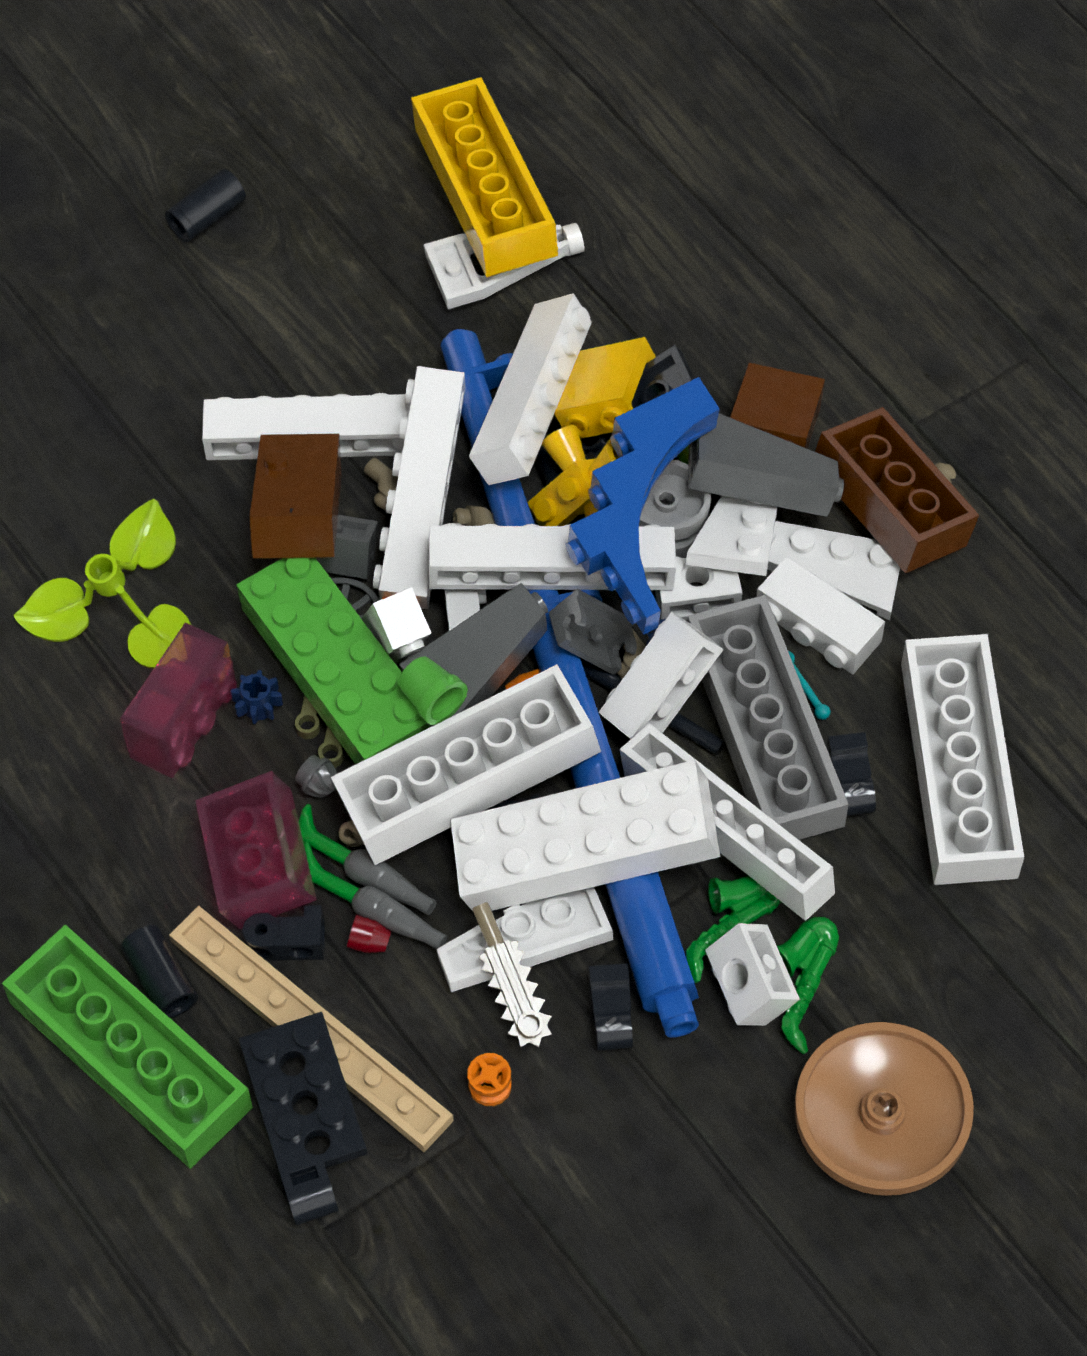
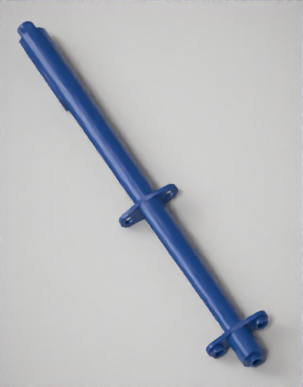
(640, 901)

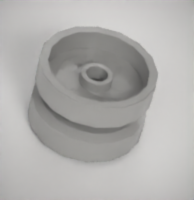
(677, 506)

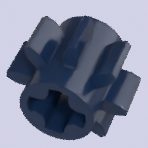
(256, 686)

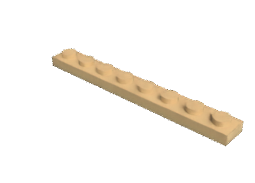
(281, 1001)

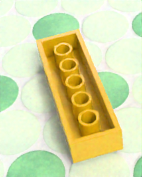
(484, 177)

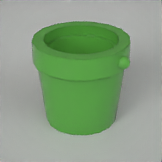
(432, 690)

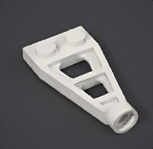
(460, 282)

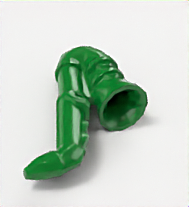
(748, 903)
(810, 951)

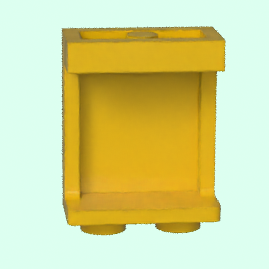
(602, 386)

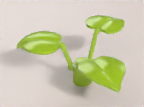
(57, 607)

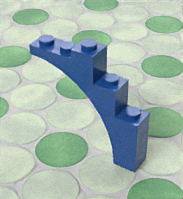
(646, 443)

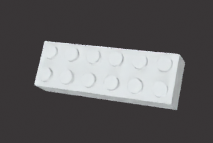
(961, 760)
(466, 764)
(585, 837)

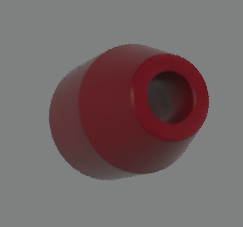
(368, 936)

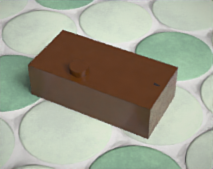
(897, 490)
(296, 496)

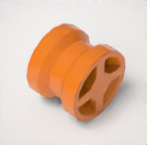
(487, 1069)

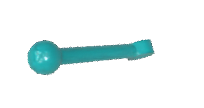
(821, 710)

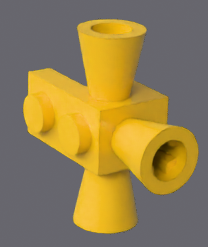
(568, 492)

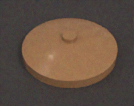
(883, 1108)

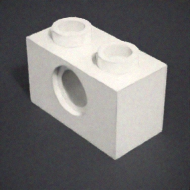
(719, 589)
(752, 974)

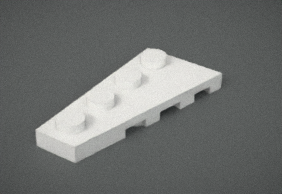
(735, 537)
(845, 561)
(543, 931)

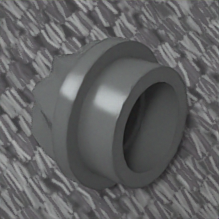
(316, 777)

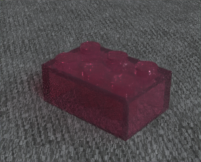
(179, 700)
(255, 849)

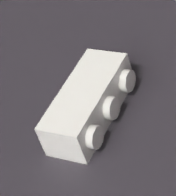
(821, 616)
(398, 625)
(661, 677)

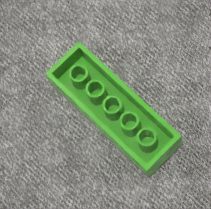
(330, 655)
(128, 1046)

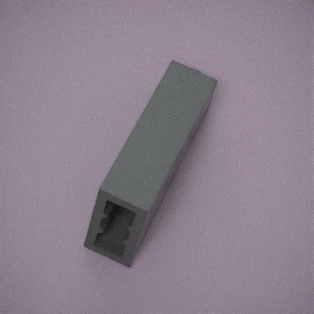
(762, 469)
(489, 643)

